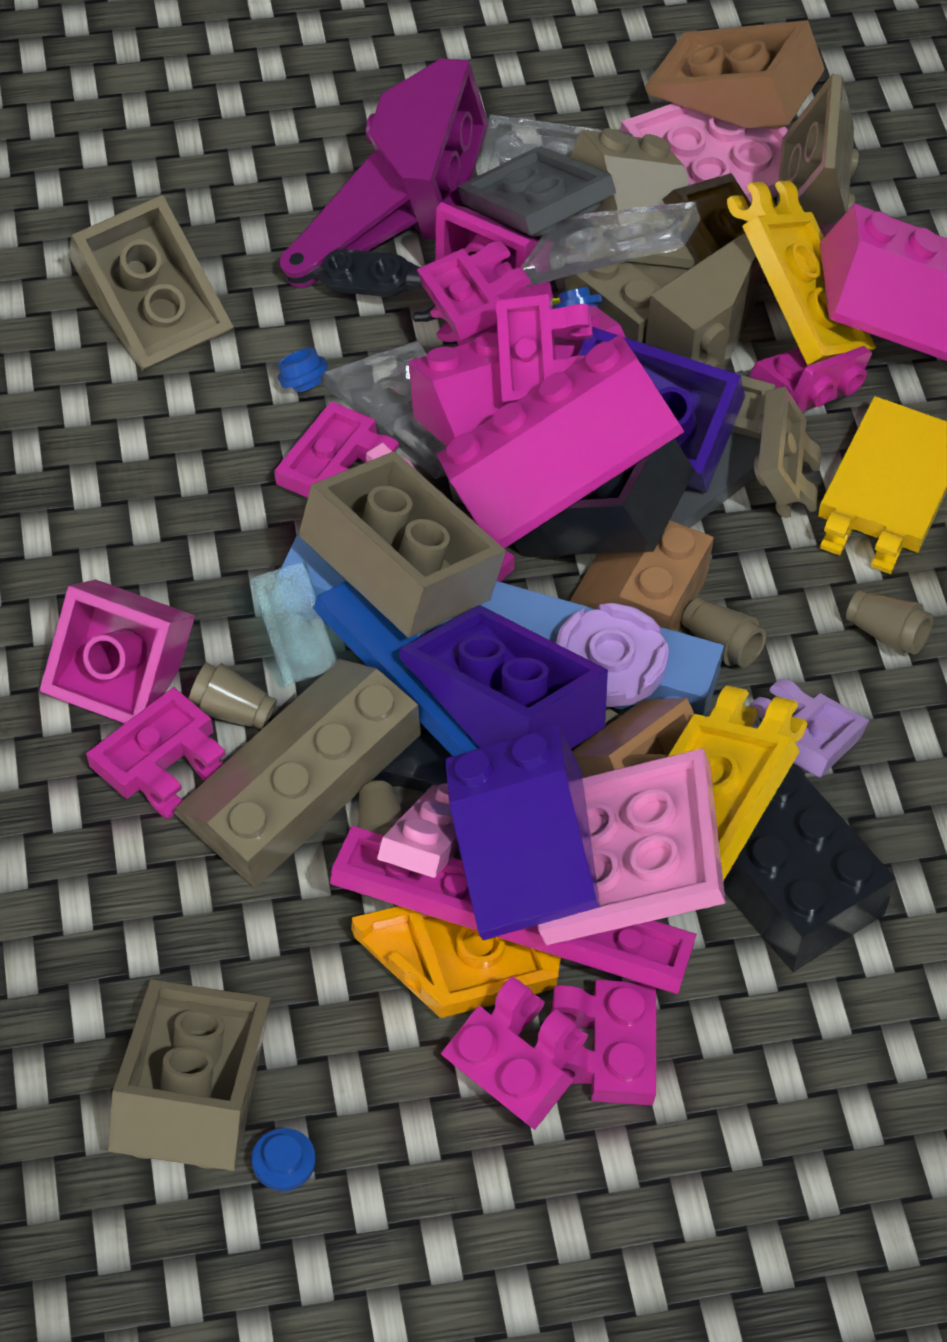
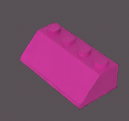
(887, 279)
(462, 385)
(559, 442)

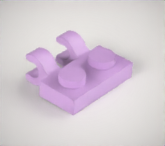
(829, 729)

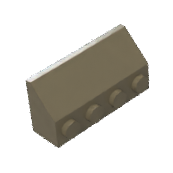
(301, 768)

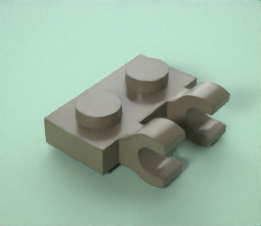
(782, 453)

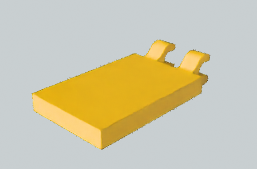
(791, 259)
(888, 482)
(743, 761)

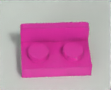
(817, 382)

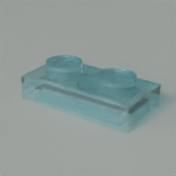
(294, 628)

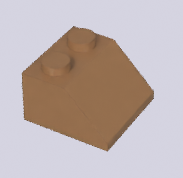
(653, 582)
(636, 737)

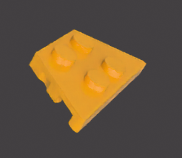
(448, 962)

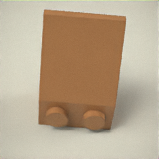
(742, 73)

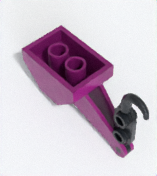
(423, 147)

